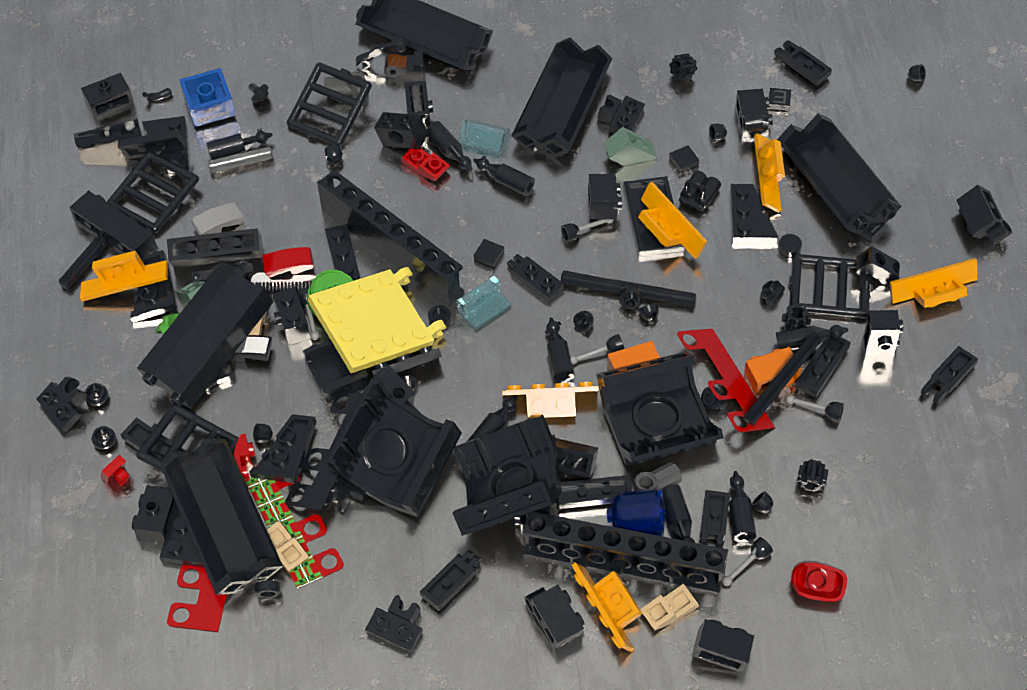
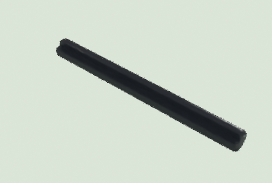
(618, 286)

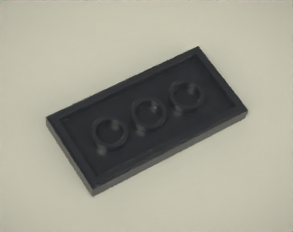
(646, 241)

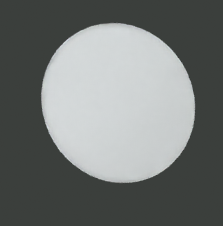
(260, 277)

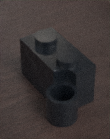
(753, 112)
(983, 215)
(555, 615)

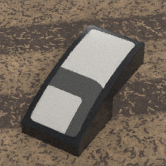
(253, 347)

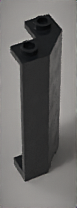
(427, 30)
(561, 98)
(839, 174)
(205, 335)
(221, 516)

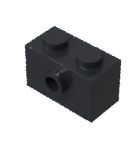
(107, 95)
(417, 101)
(603, 196)
(291, 316)
(882, 332)
(576, 458)
(154, 514)
(723, 645)

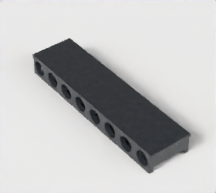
(389, 239)
(625, 552)

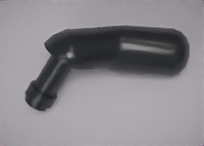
(158, 96)

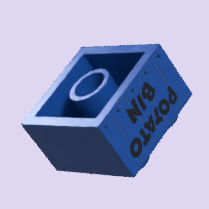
(207, 97)

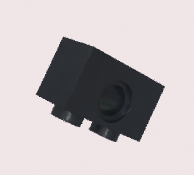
(401, 130)

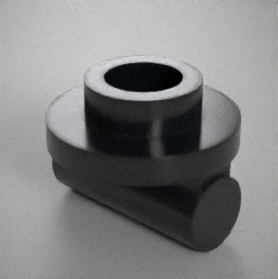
(260, 93)
(772, 291)
(710, 401)

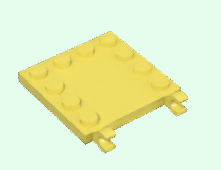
(373, 319)

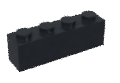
(109, 221)
(215, 248)

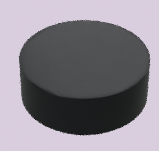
(790, 245)
(439, 313)
(267, 589)

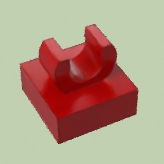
(115, 470)

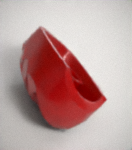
(819, 581)

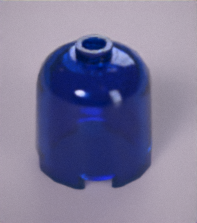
(638, 511)

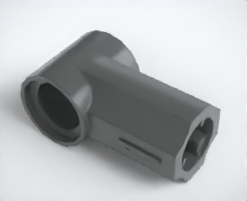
(342, 86)
(659, 478)

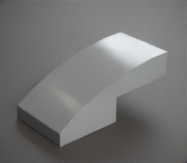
(216, 218)

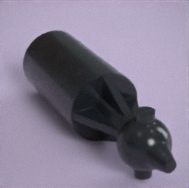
(235, 144)
(448, 144)
(507, 176)
(795, 337)
(559, 353)
(496, 420)
(741, 511)
(677, 512)

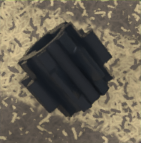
(683, 66)
(796, 317)
(812, 475)

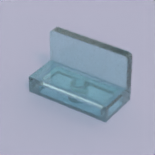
(483, 134)
(483, 303)

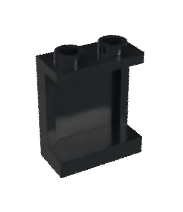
(332, 373)

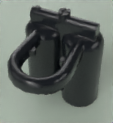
(699, 190)

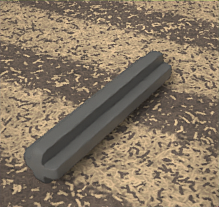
(240, 159)

